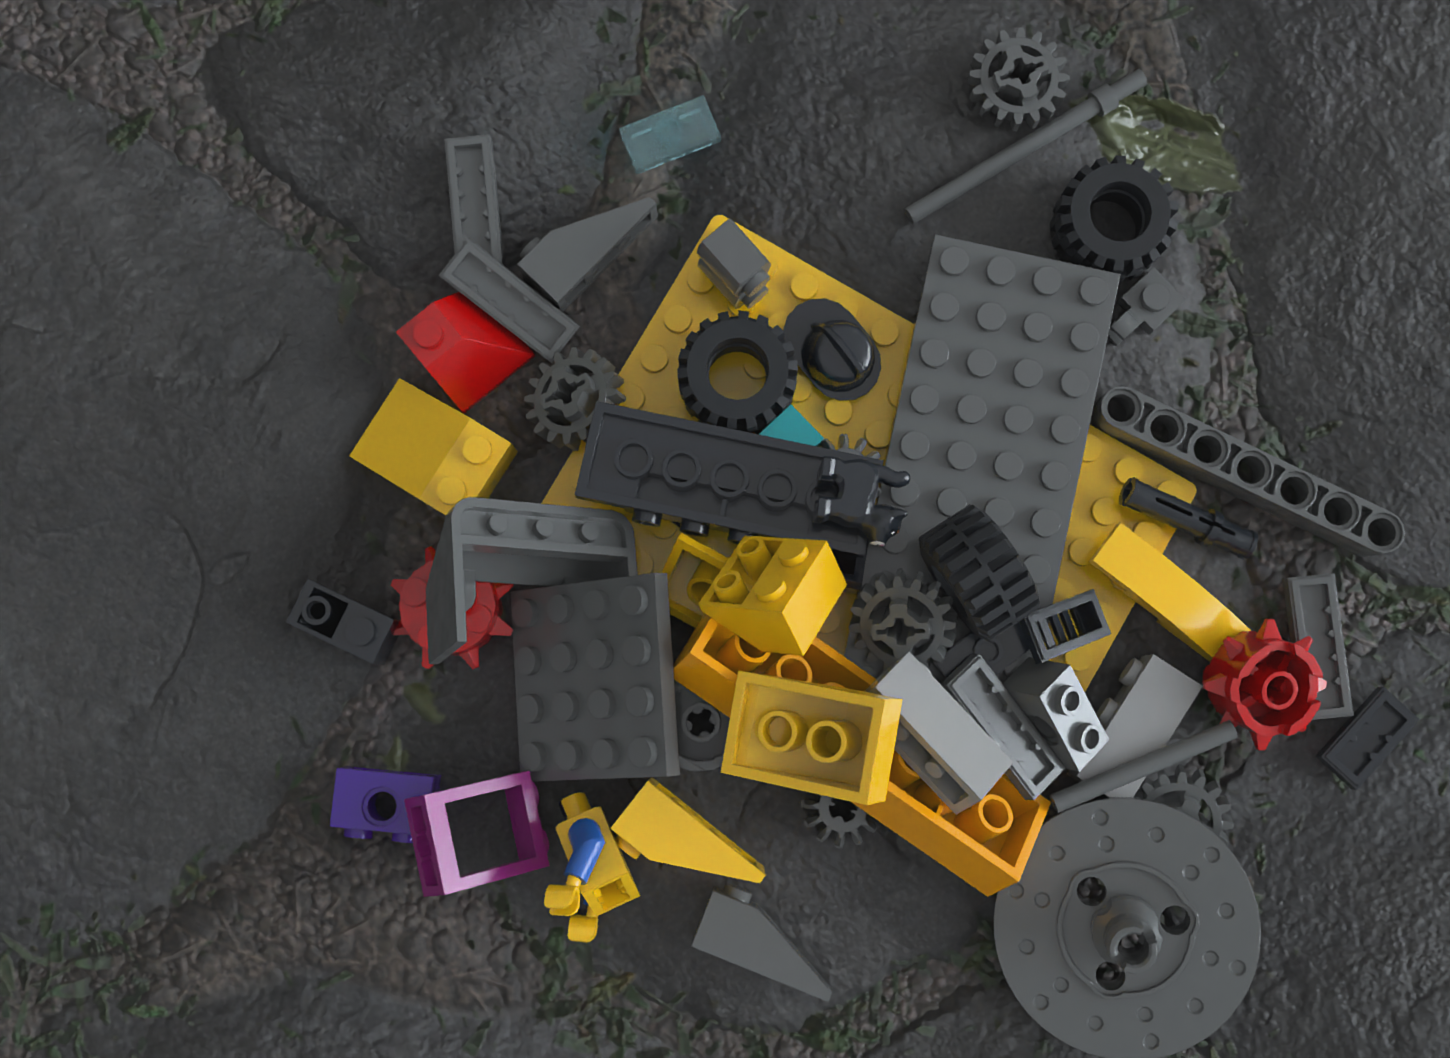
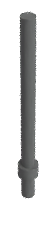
(1099, 102)

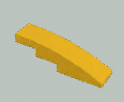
(1166, 592)

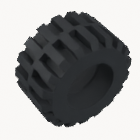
(1136, 192)
(744, 336)
(979, 572)

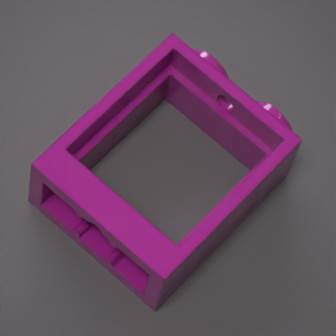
(434, 841)

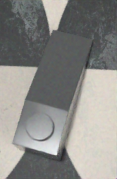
(578, 253)
(749, 938)

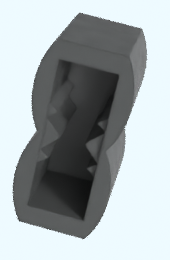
(734, 265)

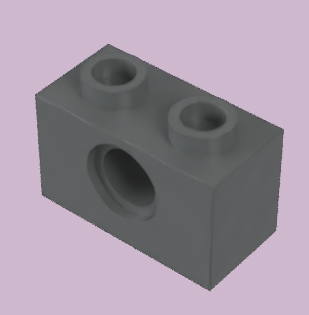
(1058, 710)

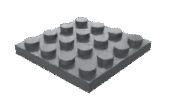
(595, 679)

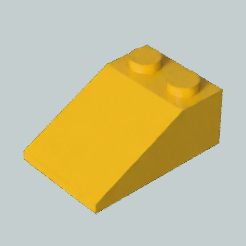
(432, 449)
(812, 737)
(676, 835)

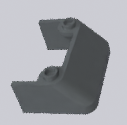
(517, 546)

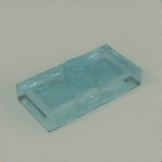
(670, 134)

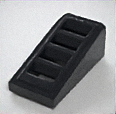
(1086, 616)

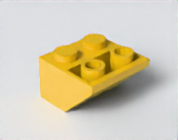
(776, 592)

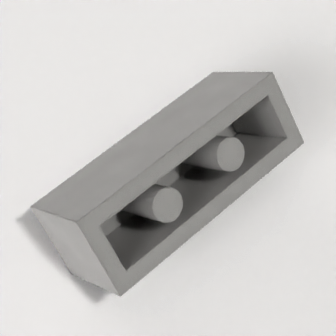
(1140, 717)
(940, 736)

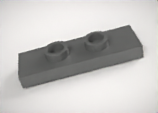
(474, 193)
(509, 300)
(1315, 612)
(999, 715)

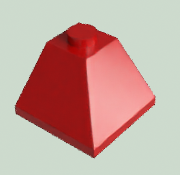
(464, 348)

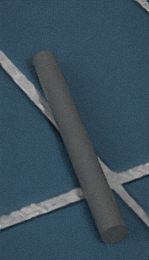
(1143, 766)

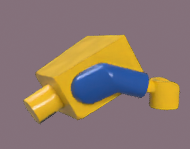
(593, 867)

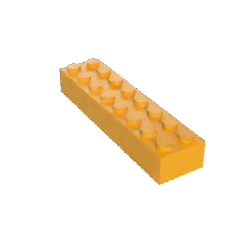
(980, 845)

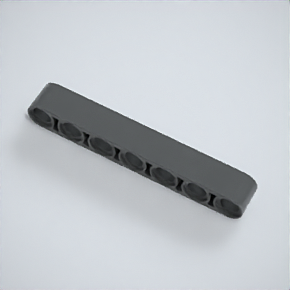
(1268, 473)

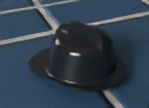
(833, 349)

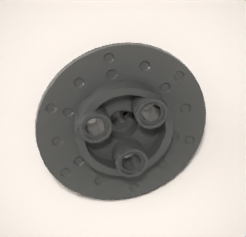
(1177, 978)

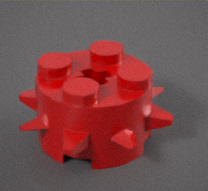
(481, 619)
(1264, 683)

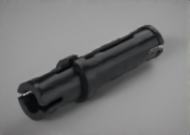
(1206, 526)

